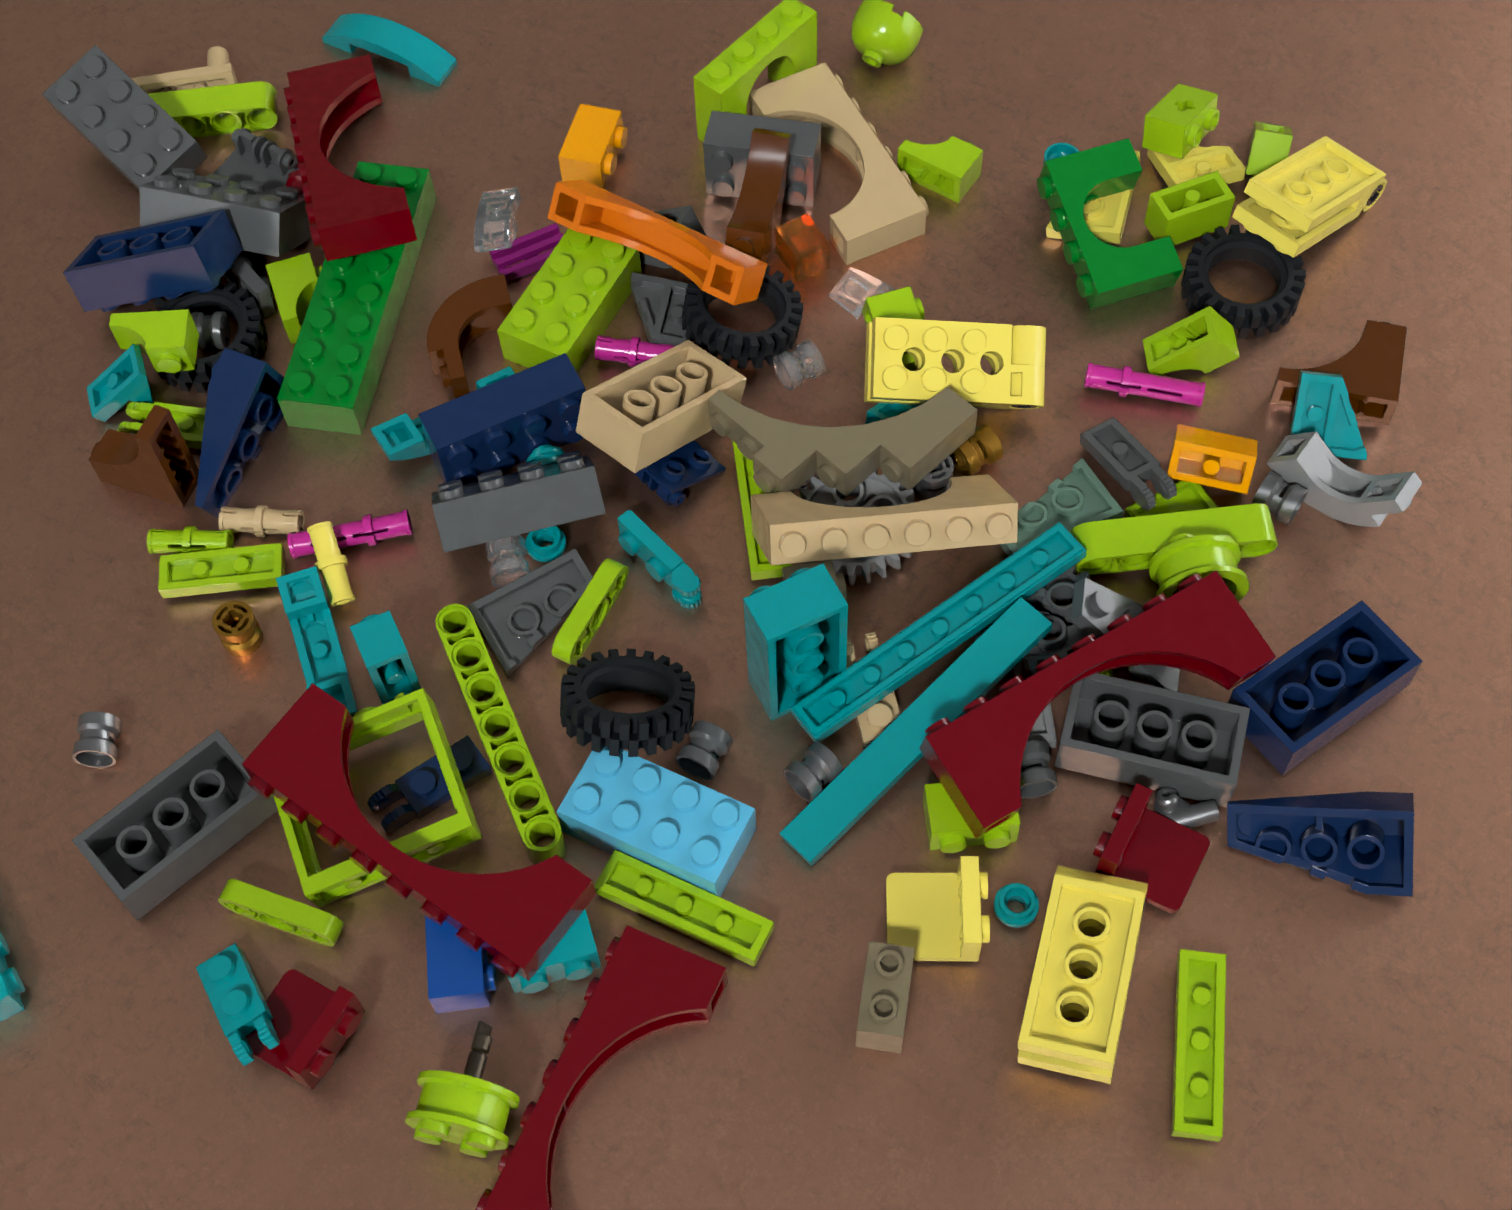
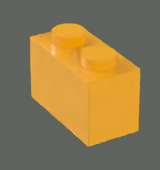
(592, 145)
(1212, 458)

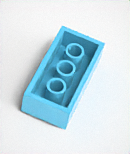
(658, 819)

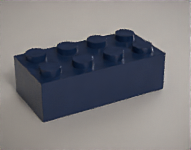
(154, 261)
(505, 421)
(1324, 686)

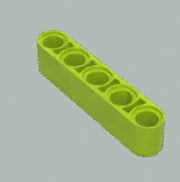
(221, 108)
(1133, 541)

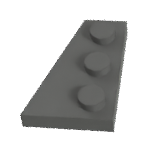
(1097, 607)
(529, 609)

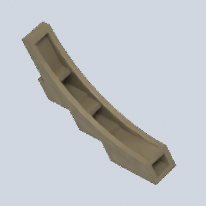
(845, 456)

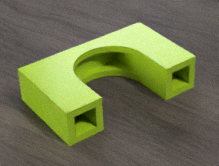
(781, 41)

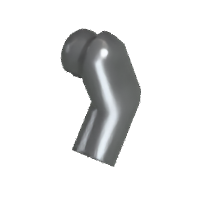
(1180, 811)

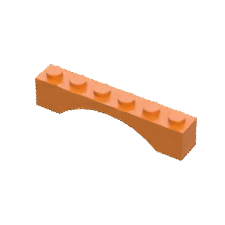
(704, 260)

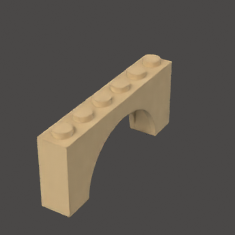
(886, 205)
(966, 515)

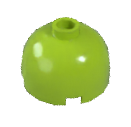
(883, 34)

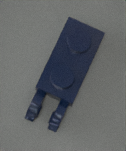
(426, 787)

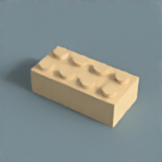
(656, 405)

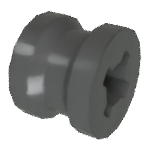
(212, 329)

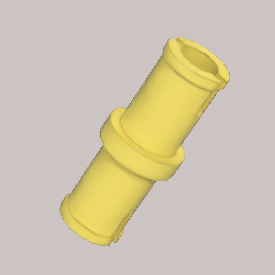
(331, 563)

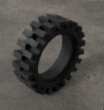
(1248, 247)
(237, 305)
(745, 345)
(621, 729)

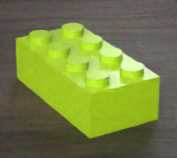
(569, 301)

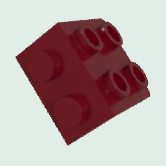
(1151, 851)
(310, 1027)

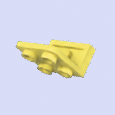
(939, 912)

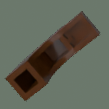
(462, 320)

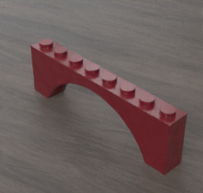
(343, 212)
(1192, 630)
(509, 913)
(638, 994)

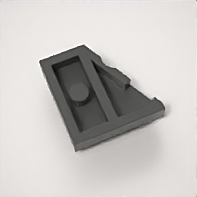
(660, 307)

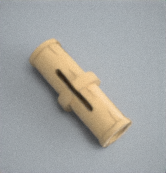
(261, 520)

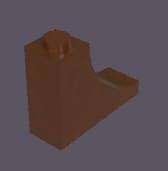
(761, 195)
(1369, 372)
(148, 461)

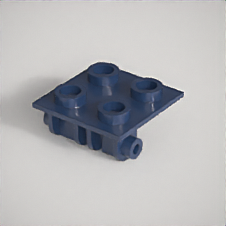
(678, 471)

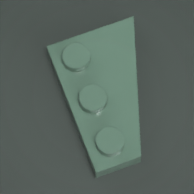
(1070, 501)

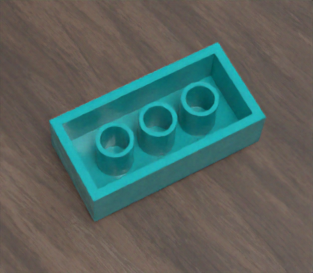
(794, 638)

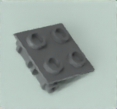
(258, 160)

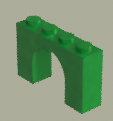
(1102, 270)

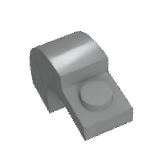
(1336, 487)

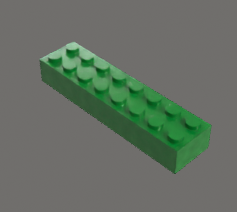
(354, 319)

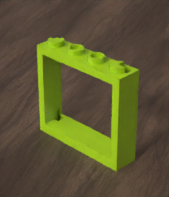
(424, 844)

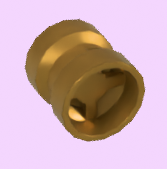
(976, 451)
(237, 628)

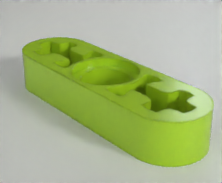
(590, 611)
(281, 912)

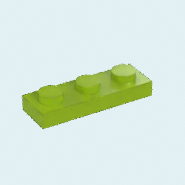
(221, 570)

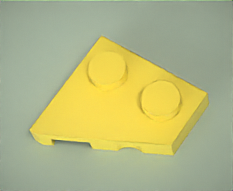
(1199, 163)

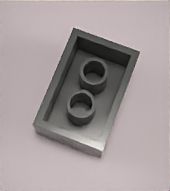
(728, 147)

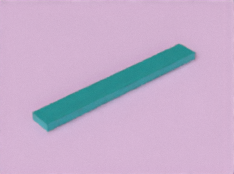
(937, 633)
(898, 745)

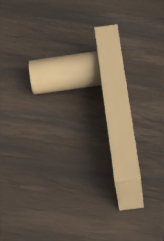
(216, 73)

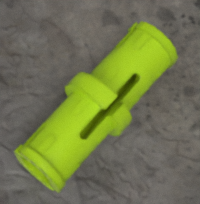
(187, 540)

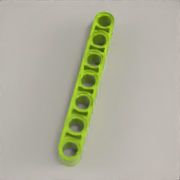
(504, 749)

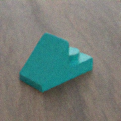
(120, 383)

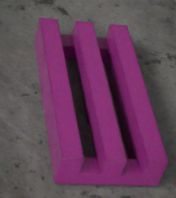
(526, 248)

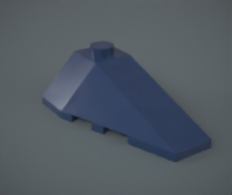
(237, 415)
(1339, 836)

